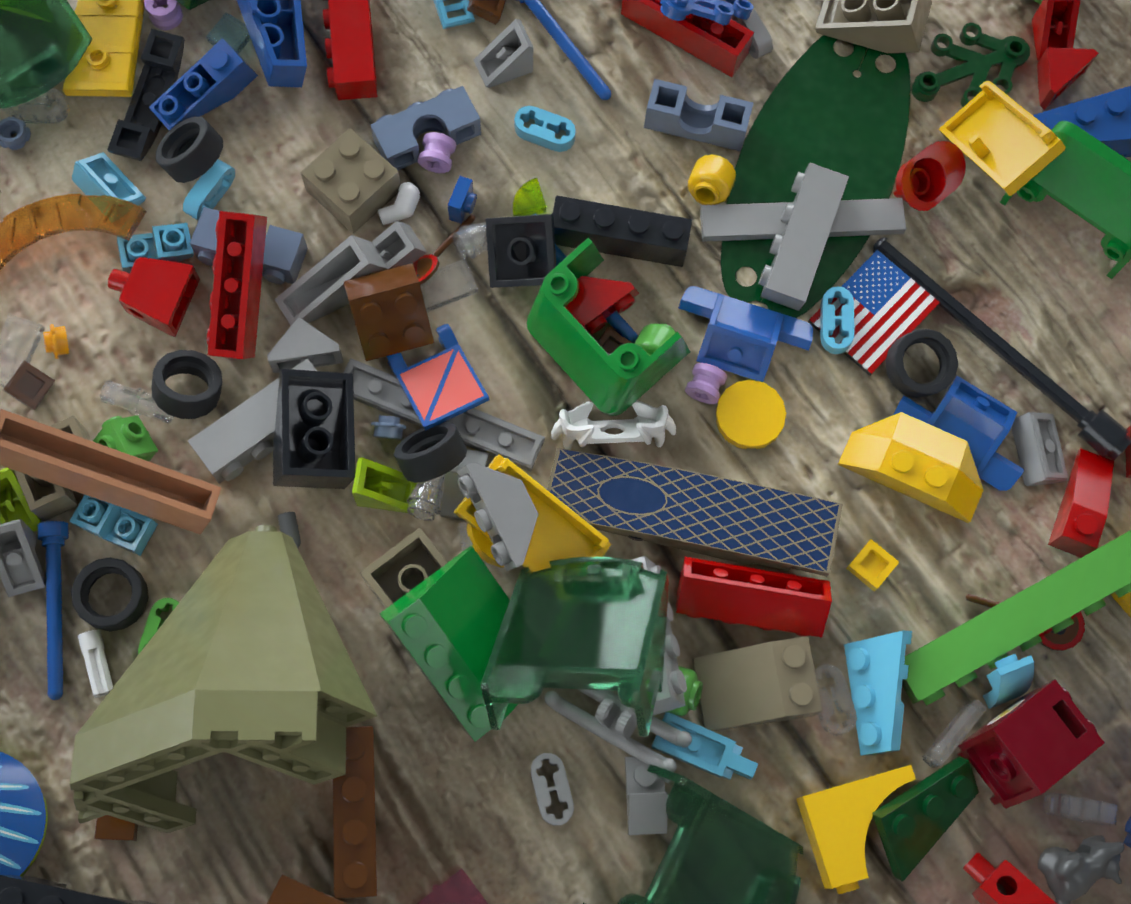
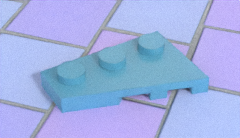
(876, 686)

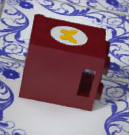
(1031, 745)

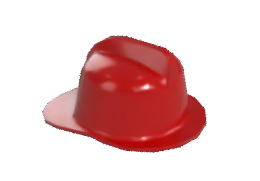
(930, 175)

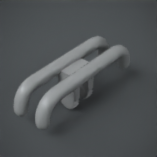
(617, 723)

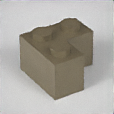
(46, 498)

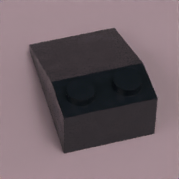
(314, 430)

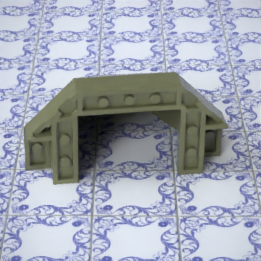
(232, 670)

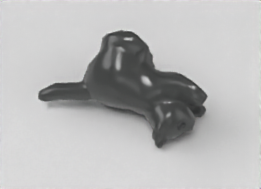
(1074, 873)

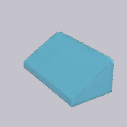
(100, 176)

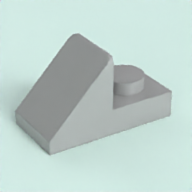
(18, 559)
(644, 799)

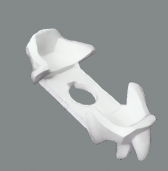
(648, 424)

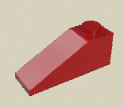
(1083, 505)

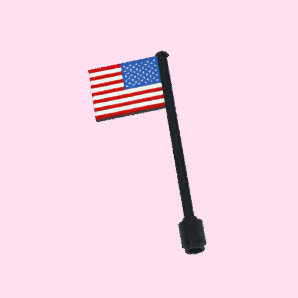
(898, 296)

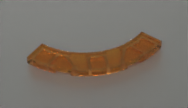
(63, 215)

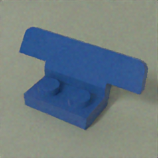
(742, 334)
(977, 419)

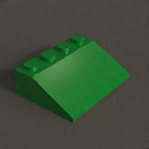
(450, 633)

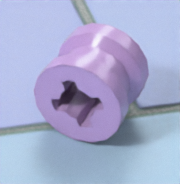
(163, 17)
(437, 152)
(706, 383)

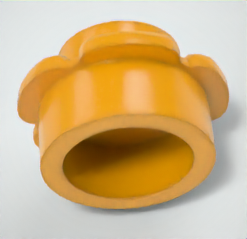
(56, 341)

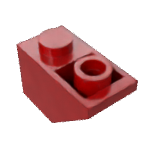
(599, 299)

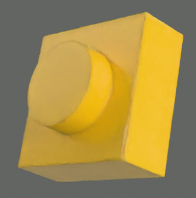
(872, 565)

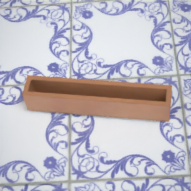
(105, 473)

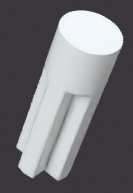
(96, 662)

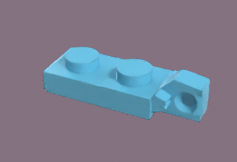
(707, 750)

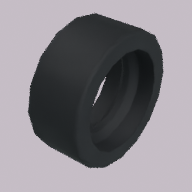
(189, 149)
(947, 362)
(186, 363)
(430, 452)
(94, 571)

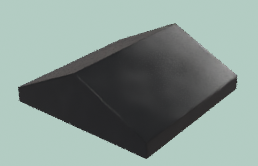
(520, 250)

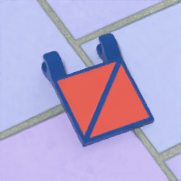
(440, 384)

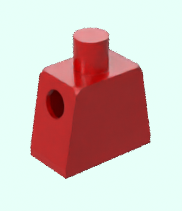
(156, 291)
(1017, 886)

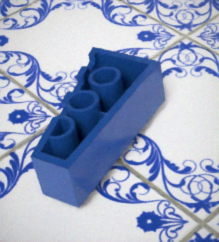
(277, 39)
(1102, 116)

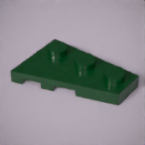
(923, 814)

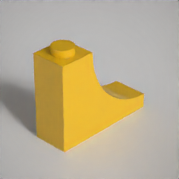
(839, 824)

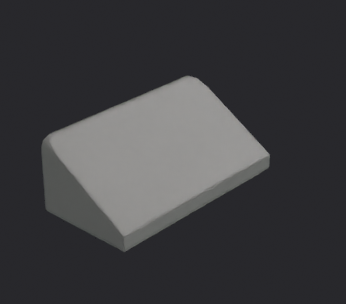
(1039, 449)

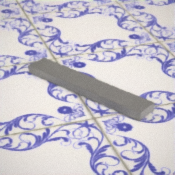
(763, 219)
(475, 427)

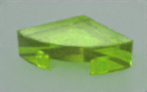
(529, 199)

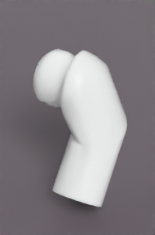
(404, 204)

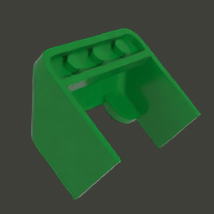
(1091, 184)
(607, 380)

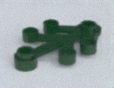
(973, 63)

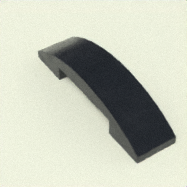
(160, 71)

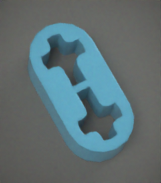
(544, 129)
(209, 189)
(844, 320)

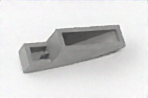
(322, 287)

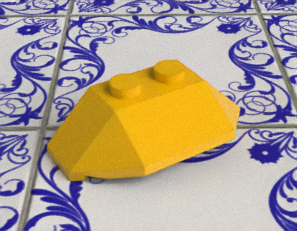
(917, 463)

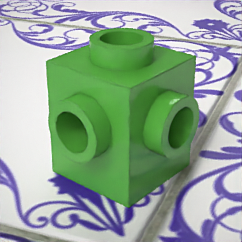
(127, 436)

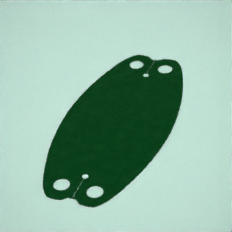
(827, 120)

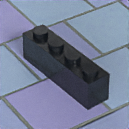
(622, 230)

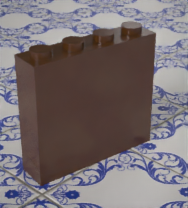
(355, 819)

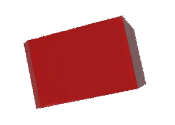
(1055, 25)
(1059, 70)

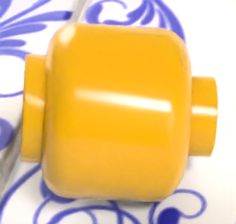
(711, 179)

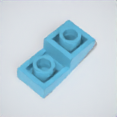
(164, 243)
(114, 524)
(1009, 680)

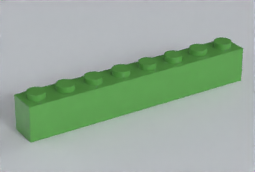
(1019, 621)

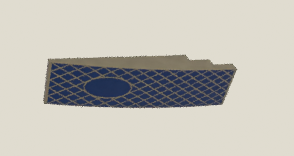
(698, 511)

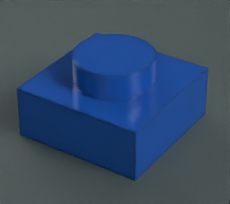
(461, 200)

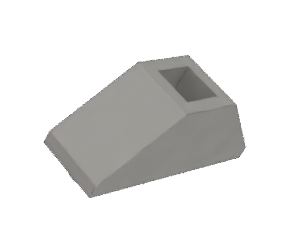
(501, 510)

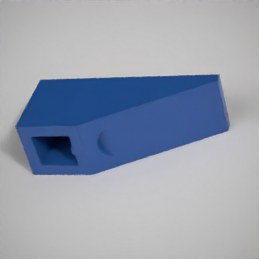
(205, 86)

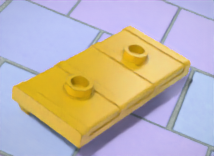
(112, 56)
(1002, 138)
(558, 529)

